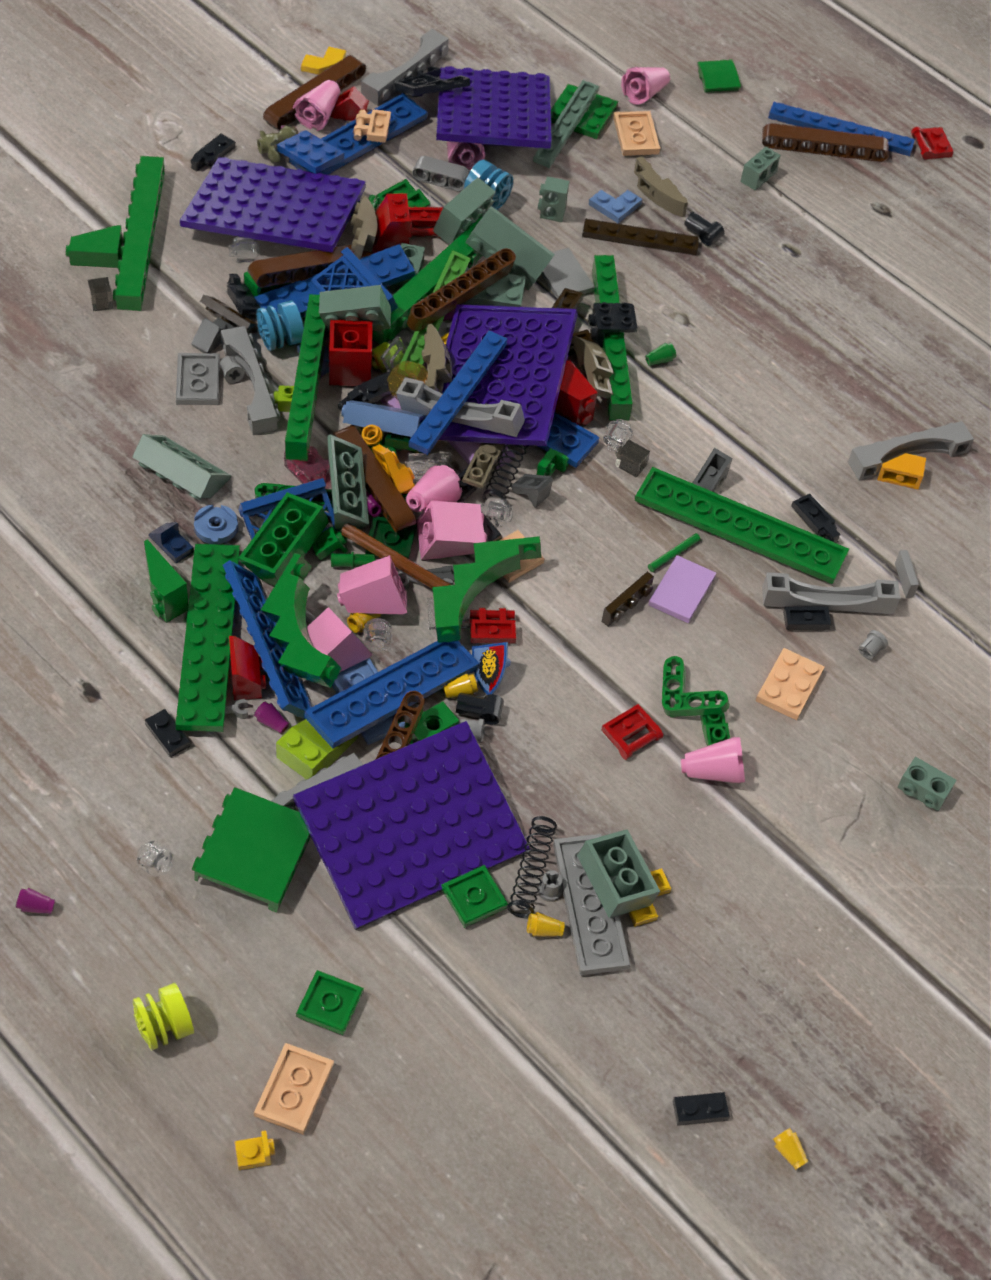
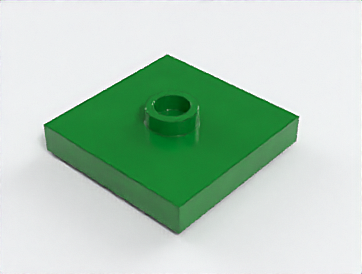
(474, 896)
(329, 1002)

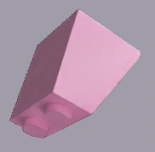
(449, 529)
(373, 589)
(336, 640)

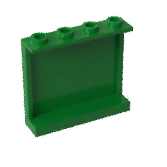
(253, 847)

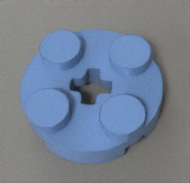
(215, 535)

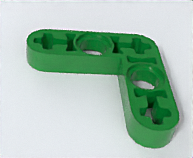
(683, 699)

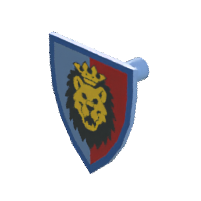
(492, 666)

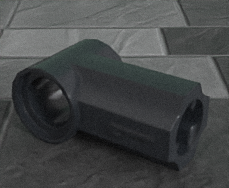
(707, 231)
(485, 707)

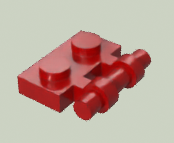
(492, 630)

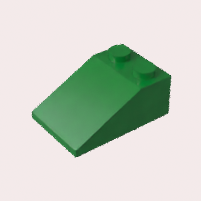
(166, 585)

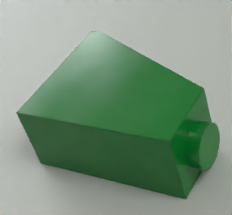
(96, 248)

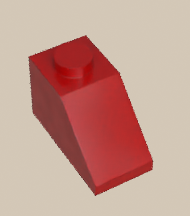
(349, 105)

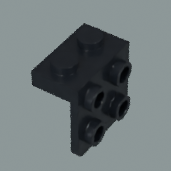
(611, 319)

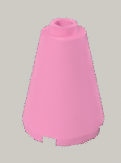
(644, 83)
(317, 105)
(465, 153)
(437, 484)
(716, 762)

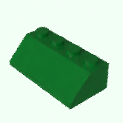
(287, 531)

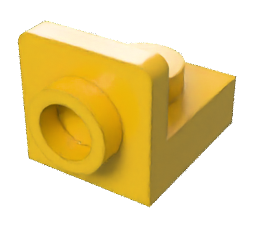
(254, 1152)

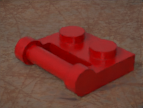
(937, 140)
(423, 218)
(628, 725)

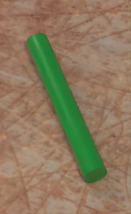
(674, 552)

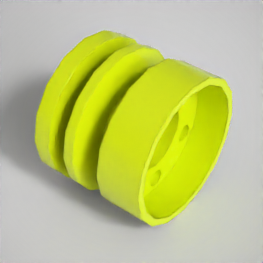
(162, 1016)

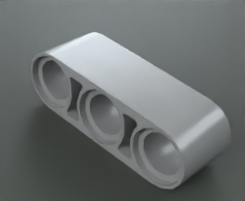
(440, 173)

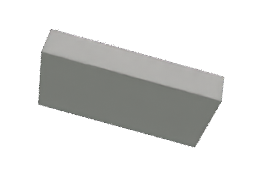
(906, 574)

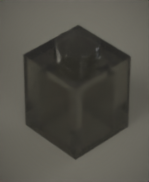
(100, 294)
(632, 458)

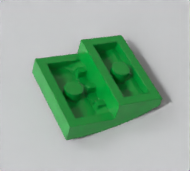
(718, 75)
(415, 197)

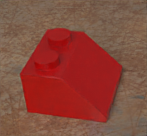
(245, 670)

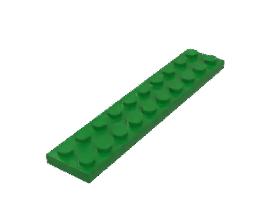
(742, 525)
(207, 641)

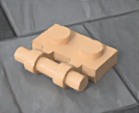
(377, 128)

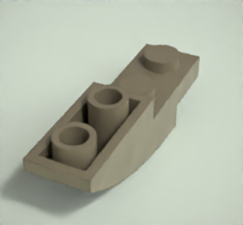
(659, 191)
(364, 228)
(438, 360)
(595, 363)
(483, 464)

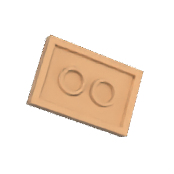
(636, 133)
(790, 684)
(294, 1088)

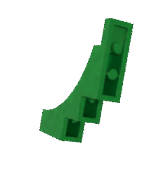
(491, 562)
(288, 609)

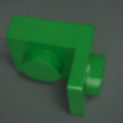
(552, 461)
(328, 542)

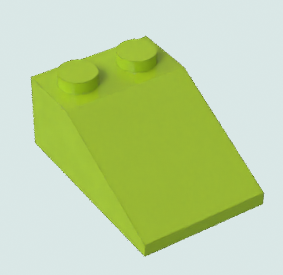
(307, 751)

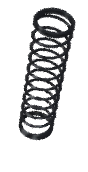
(497, 492)
(523, 902)

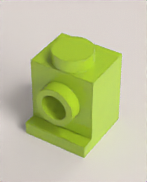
(283, 398)

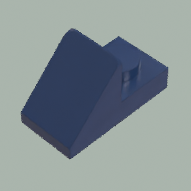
(171, 541)

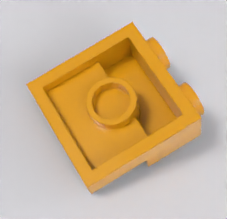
(398, 473)

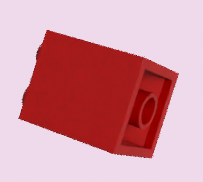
(392, 222)
(350, 352)
(576, 396)

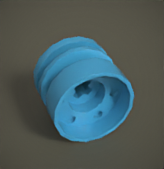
(495, 178)
(280, 325)

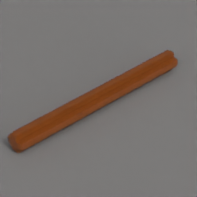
(399, 560)

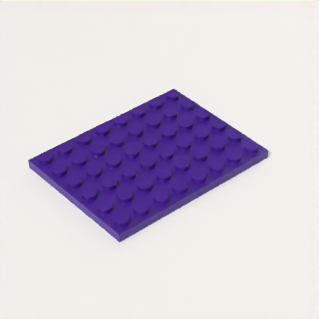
(496, 109)
(274, 204)
(524, 372)
(410, 823)

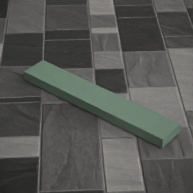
(567, 122)

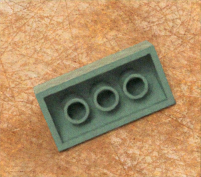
(498, 232)
(180, 466)
(347, 483)

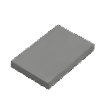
(566, 272)
(198, 379)

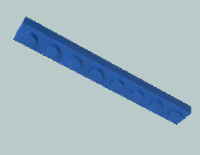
(804, 118)
(457, 392)

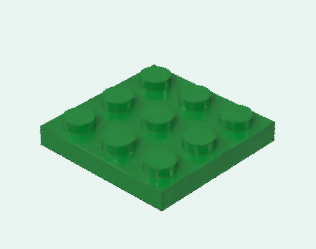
(595, 116)

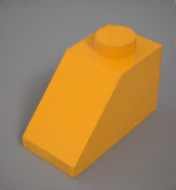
(903, 470)

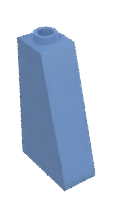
(387, 418)

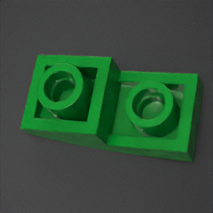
(714, 728)

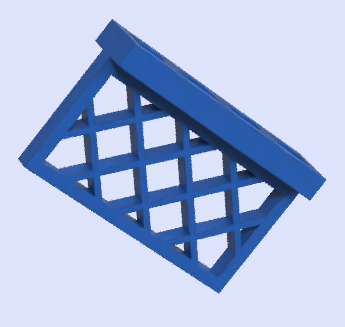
(357, 270)
(269, 502)

